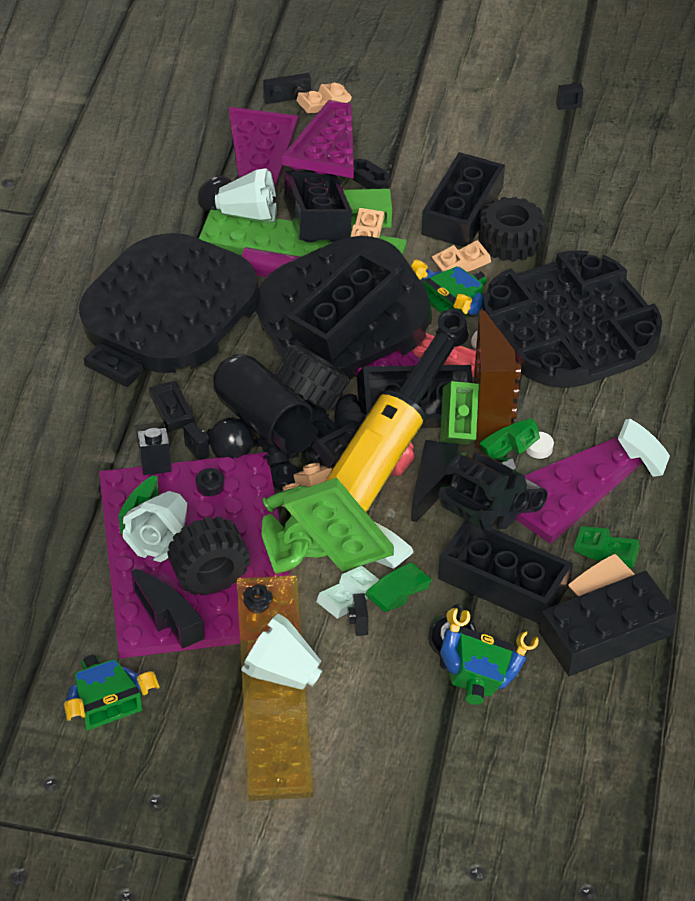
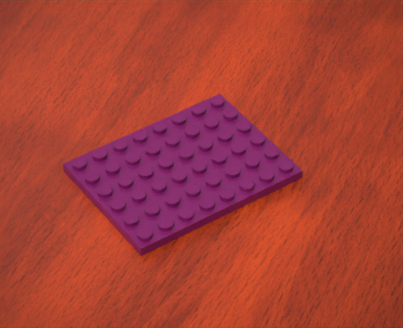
(241, 502)

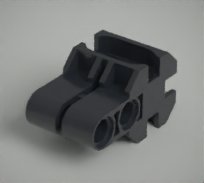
(489, 492)

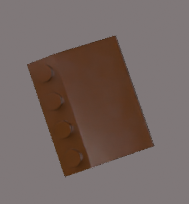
(496, 376)

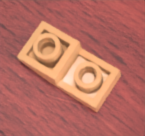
(314, 101)
(368, 223)
(467, 258)
(312, 475)
(600, 575)

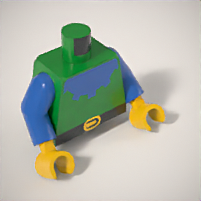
(452, 288)
(478, 660)
(106, 692)

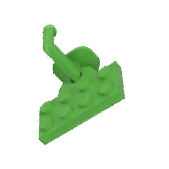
(321, 524)

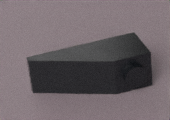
(153, 448)
(432, 475)

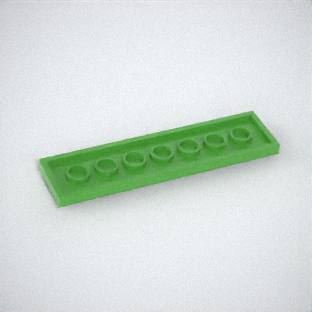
(278, 236)

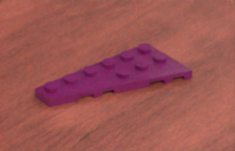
(261, 140)
(325, 142)
(576, 486)

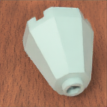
(249, 197)
(154, 523)
(283, 656)

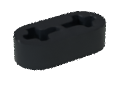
(370, 175)

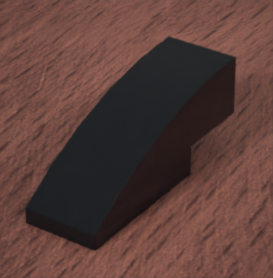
(167, 608)

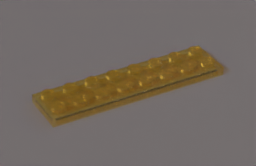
(273, 712)

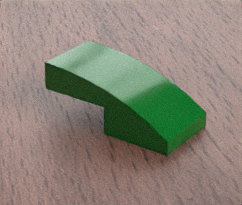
(515, 436)
(145, 491)
(598, 545)
(397, 586)

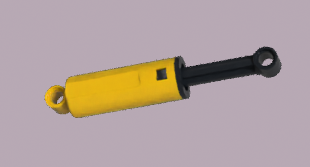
(395, 418)

